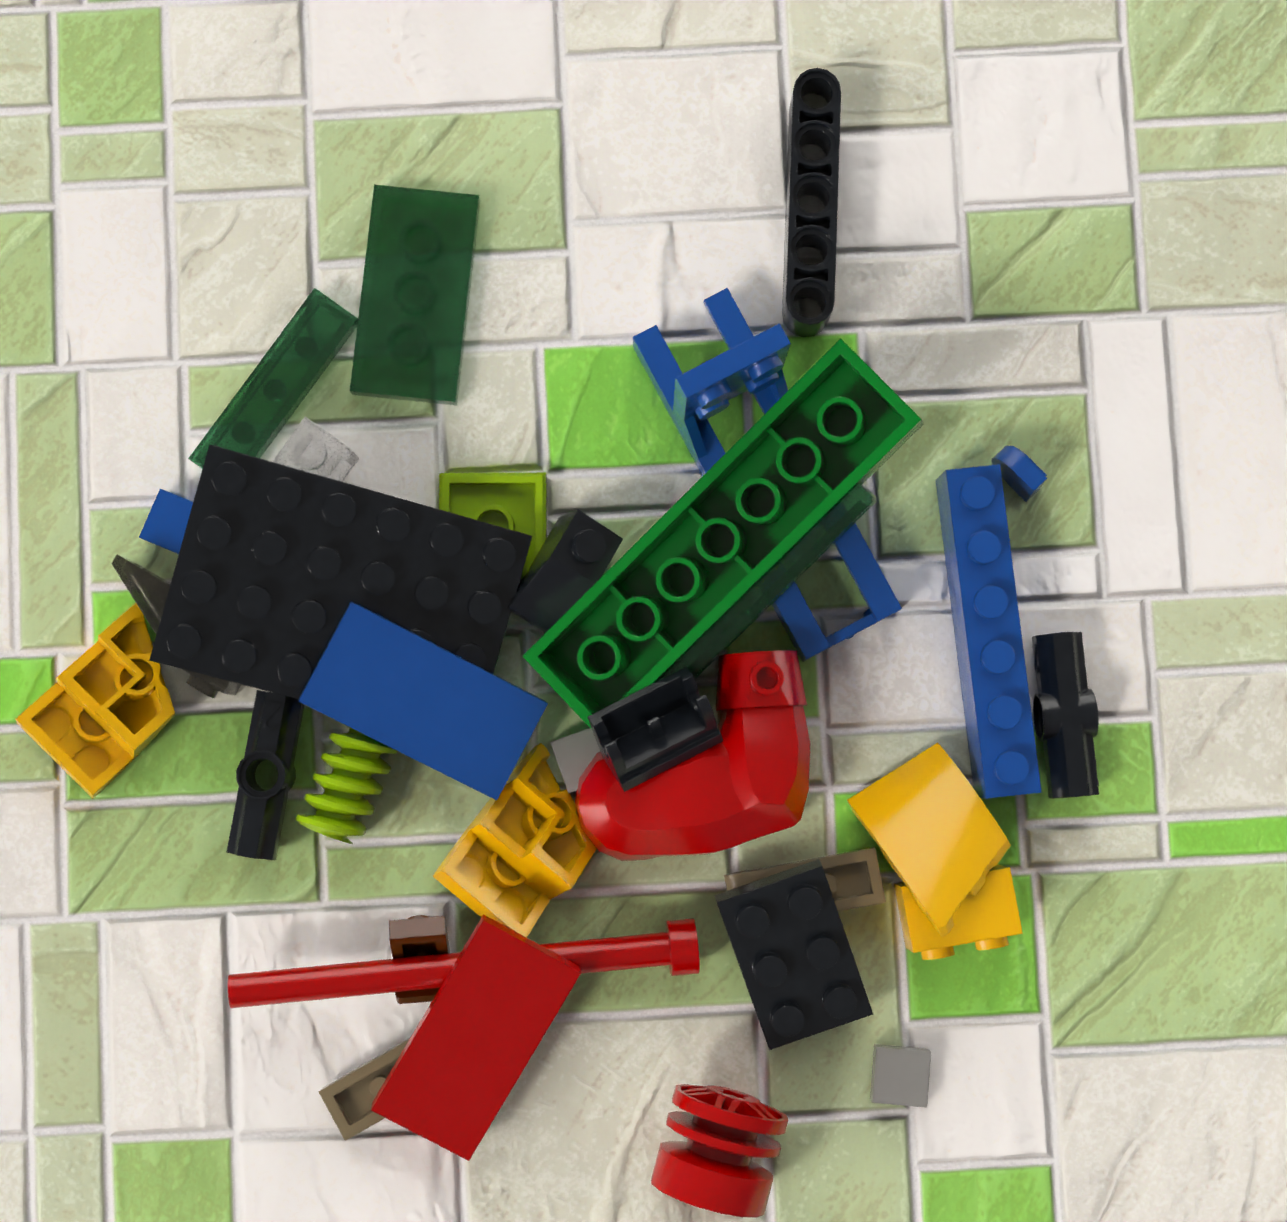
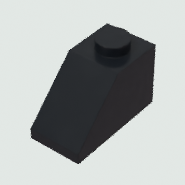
(564, 569)

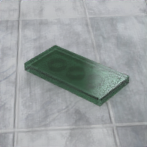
(415, 295)

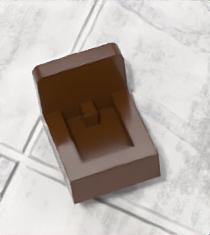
(418, 937)

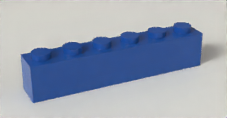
(987, 632)

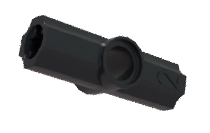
(1065, 715)
(259, 811)

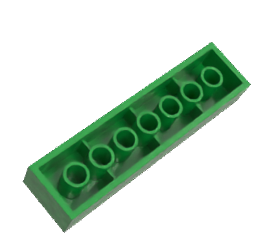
(725, 533)

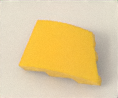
(103, 706)
(932, 832)
(519, 848)

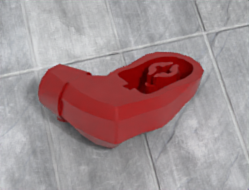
(724, 794)

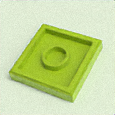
(500, 499)

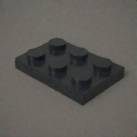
(794, 954)

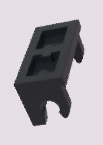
(655, 729)

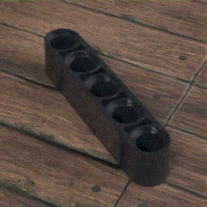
(818, 179)

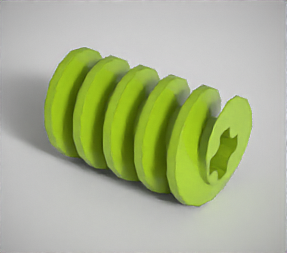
(347, 786)

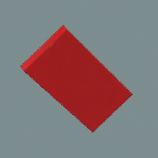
(476, 1038)

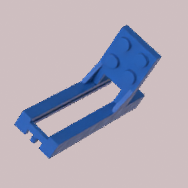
(704, 391)

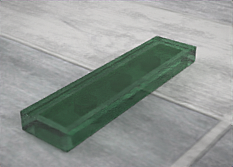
(281, 379)

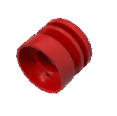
(716, 1162)

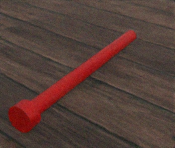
(675, 948)

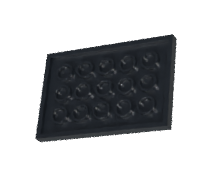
(287, 550)

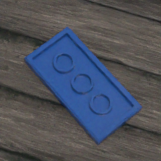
(423, 701)

